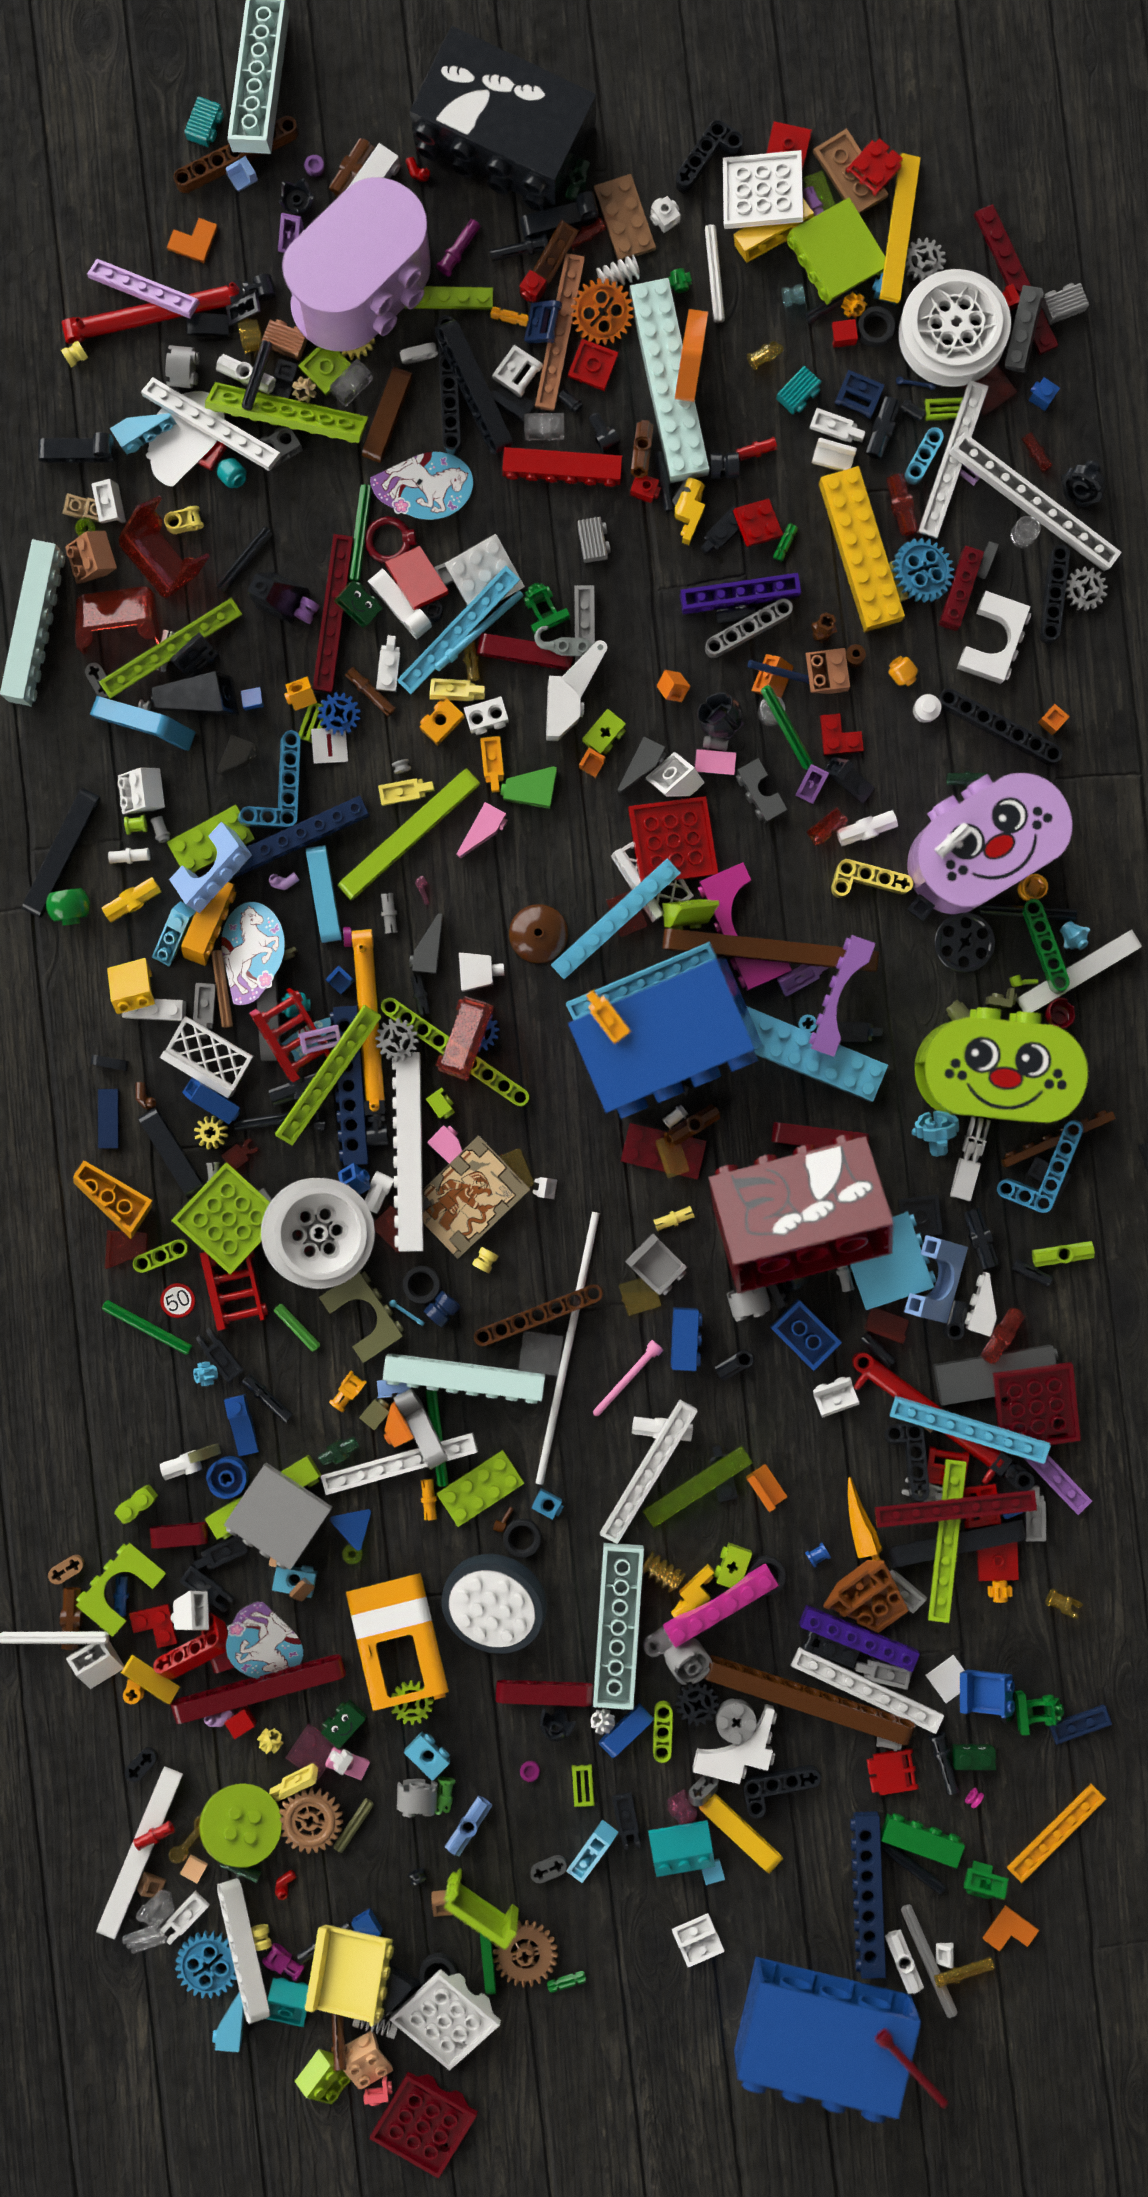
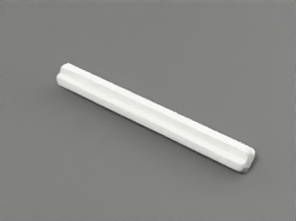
(714, 273)

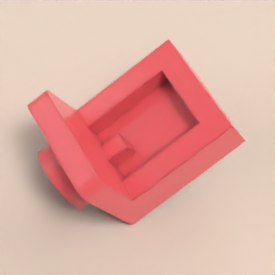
(376, 2096)

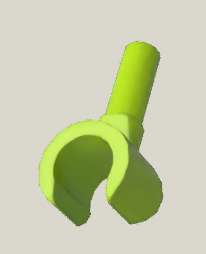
(1017, 981)

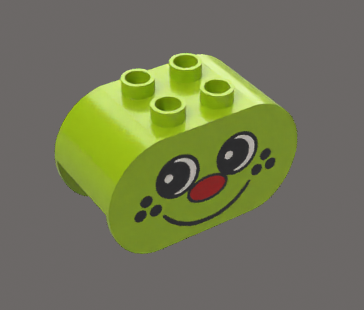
(1001, 1068)

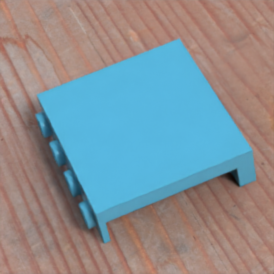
(895, 1274)

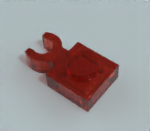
(238, 1156)

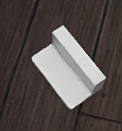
(833, 455)
(108, 501)

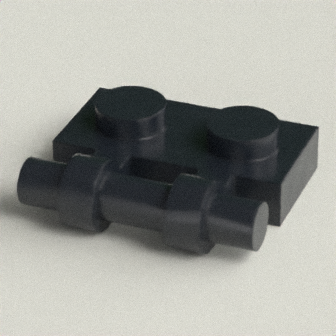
(192, 653)

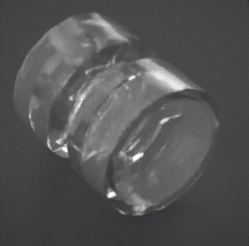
(1025, 531)
(765, 714)

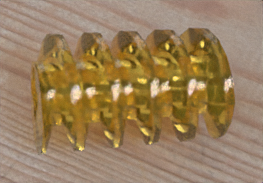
(662, 1572)

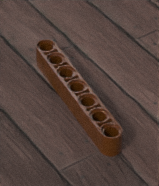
(225, 154)
(528, 1315)

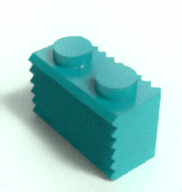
(203, 121)
(799, 390)

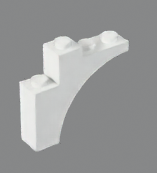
(729, 1761)

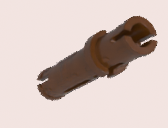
(372, 693)
(338, 2042)

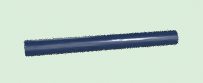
(778, 671)

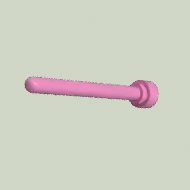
(652, 1350)

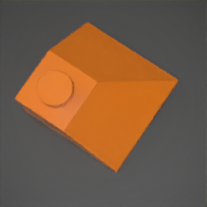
(396, 1427)

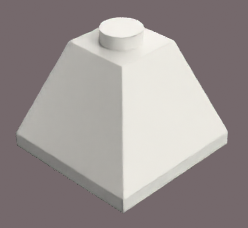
(675, 777)

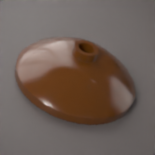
(543, 947)

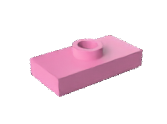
(355, 1769)

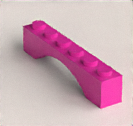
(697, 1620)

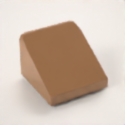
(302, 1589)
(150, 1884)
(438, 1904)

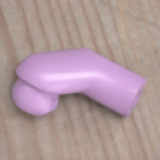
(281, 882)
(218, 1720)

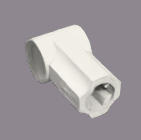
(378, 1190)
(179, 1466)

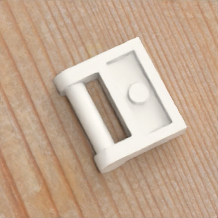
(511, 368)

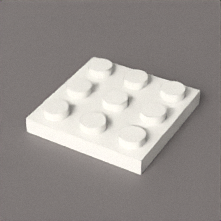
(478, 566)

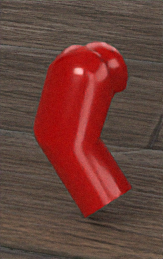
(415, 172)
(281, 1886)

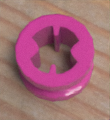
(974, 1798)

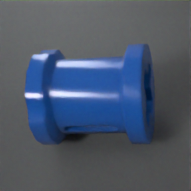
(818, 1555)

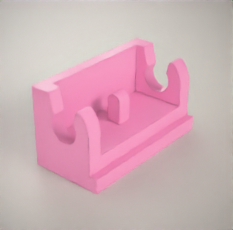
(715, 761)

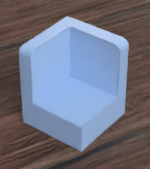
(241, 174)

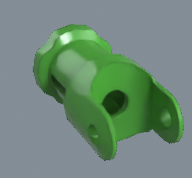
(444, 1794)

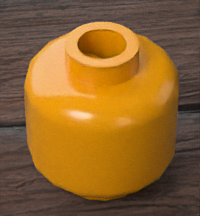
(903, 671)

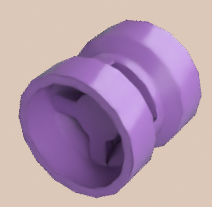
(306, 610)

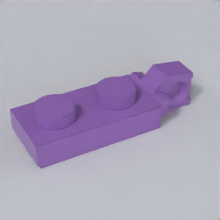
(799, 978)

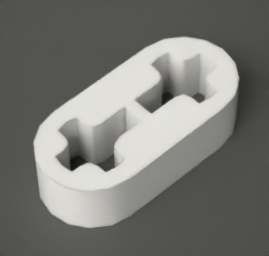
(418, 353)

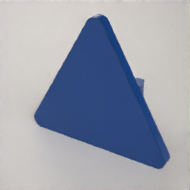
(352, 1526)

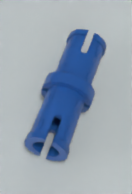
(120, 1594)

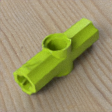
(1075, 1252)

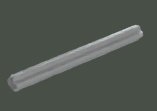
(928, 1959)

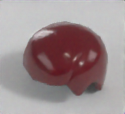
(1060, 1013)

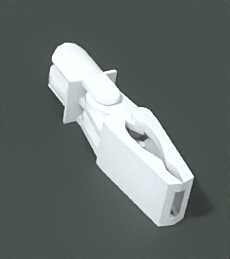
(967, 1169)

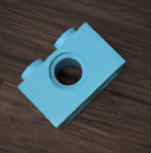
(282, 1579)
(433, 1766)

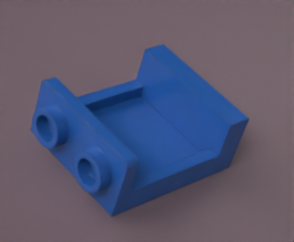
(986, 1693)

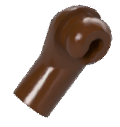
(142, 1098)

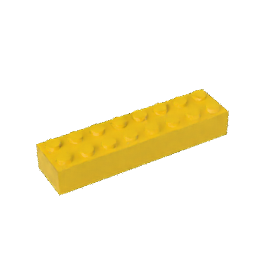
(861, 549)

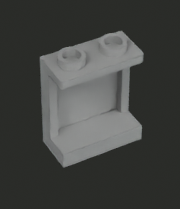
(656, 1265)

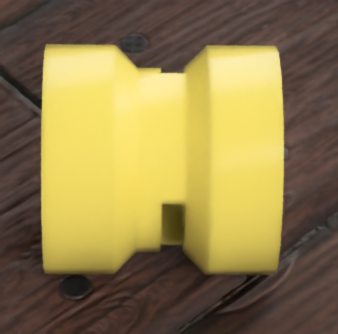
(74, 354)
(485, 1260)
(260, 1937)

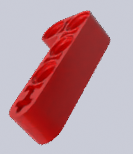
(195, 1652)

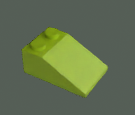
(688, 913)

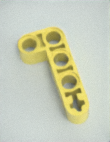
(873, 881)

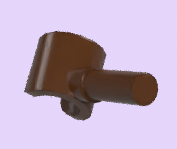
(499, 1526)

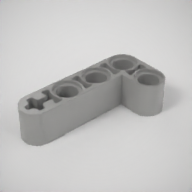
(421, 1428)

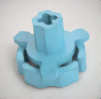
(936, 1131)

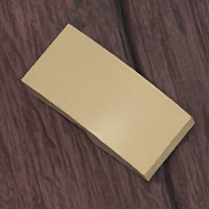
(80, 507)

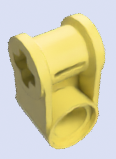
(185, 520)

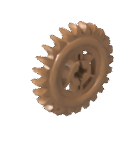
(329, 1826)
(538, 1968)

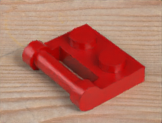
(936, 1470)
(980, 1490)

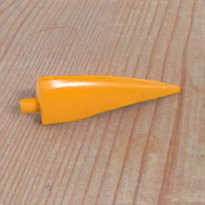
(863, 1532)

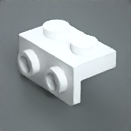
(835, 1396)

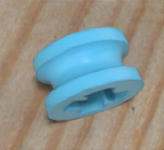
(803, 1019)

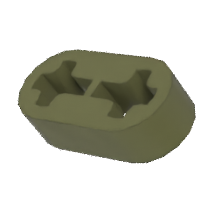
(204, 1453)

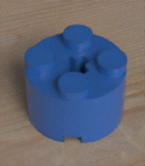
(216, 1477)

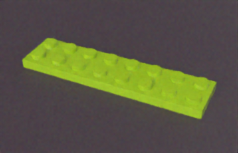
(288, 413)

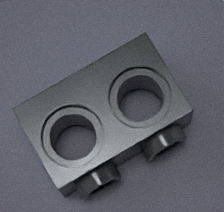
(286, 450)

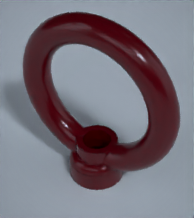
(408, 537)

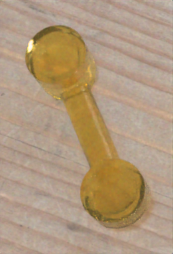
(180, 1852)

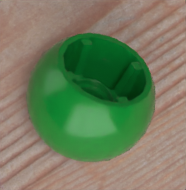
(68, 906)

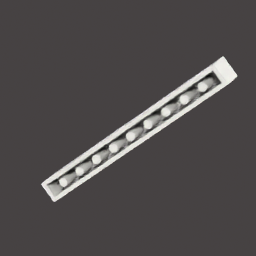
(1034, 502)
(409, 1153)

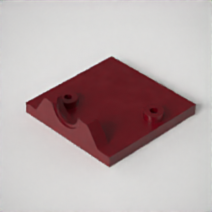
(1036, 1400)
(423, 2124)

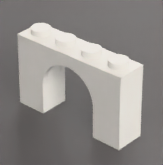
(1012, 617)

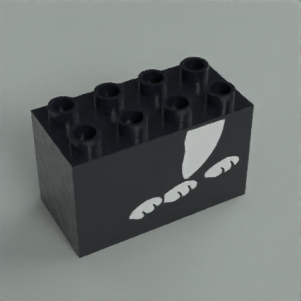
(502, 119)

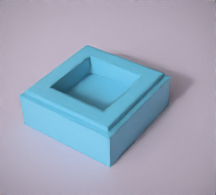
(713, 1874)

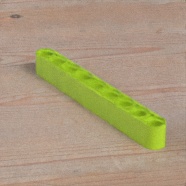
(408, 834)
(481, 1065)

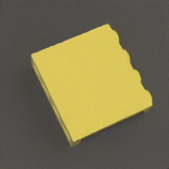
(349, 1974)

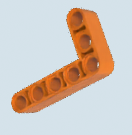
(691, 355)

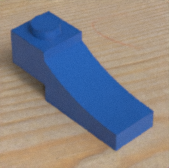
(241, 1424)

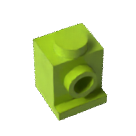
(441, 1104)

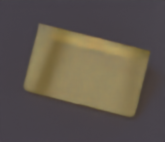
(672, 1158)
(517, 1164)

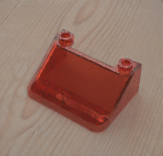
(115, 610)

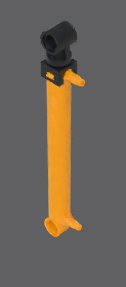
(371, 1058)

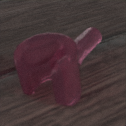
(420, 883)

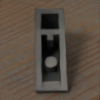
(644, 761)
(427, 952)

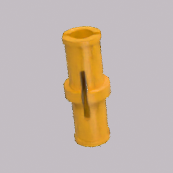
(428, 1499)

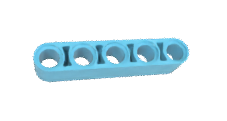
(323, 894)

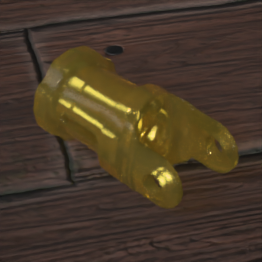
(766, 353)
(1063, 1603)

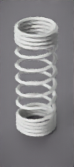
(390, 2033)

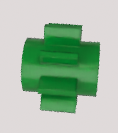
(680, 280)

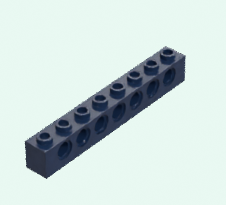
(304, 834)
(360, 1155)
(874, 1966)

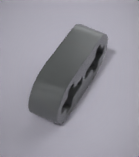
(987, 559)
(92, 679)
(705, 1791)
(550, 1873)

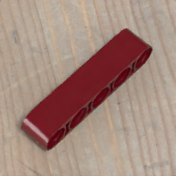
(520, 651)
(806, 1135)
(544, 1693)

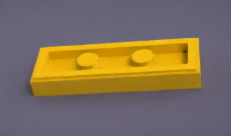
(149, 1680)

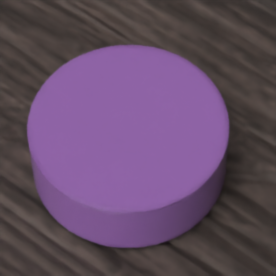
(314, 165)

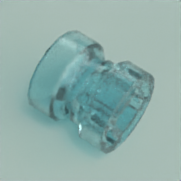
(793, 295)

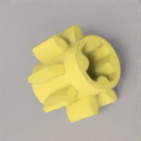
(270, 1740)

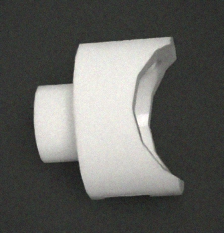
(927, 708)

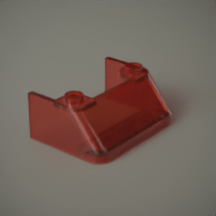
(152, 552)
(465, 1038)

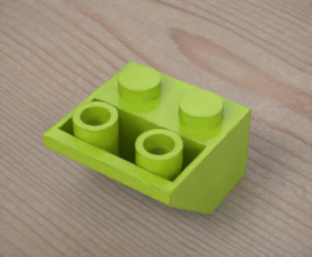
(319, 2080)

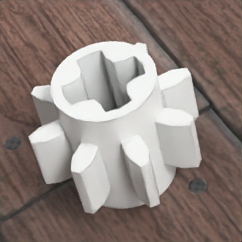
(602, 1721)

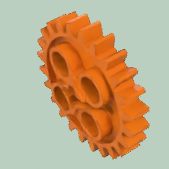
(588, 299)

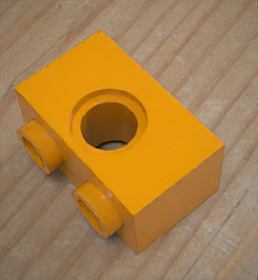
(436, 732)

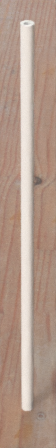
(567, 1350)

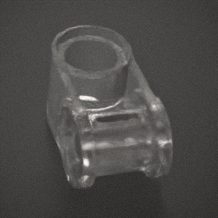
(662, 1640)
(156, 1909)

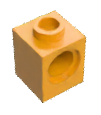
(300, 693)

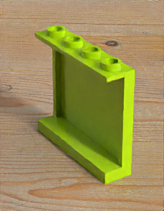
(836, 250)
(479, 1913)

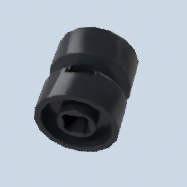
(724, 465)

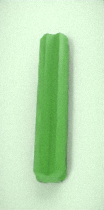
(297, 1327)

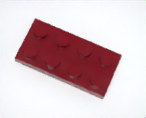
(642, 1150)

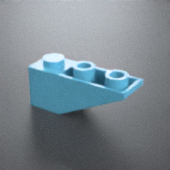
(137, 431)
(173, 933)

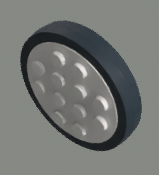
(494, 1603)

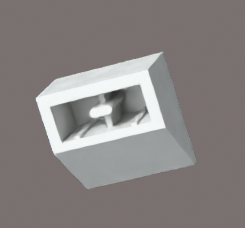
(141, 790)
(95, 1663)

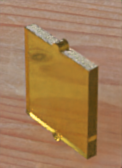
(638, 1296)

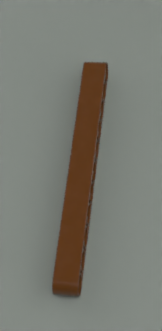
(762, 949)
(810, 1700)

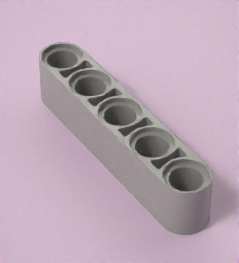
(756, 622)

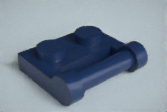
(538, 321)
(862, 388)

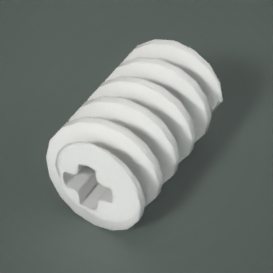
(620, 272)

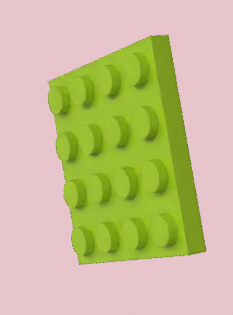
(225, 1218)

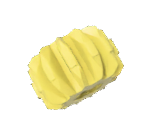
(208, 1126)

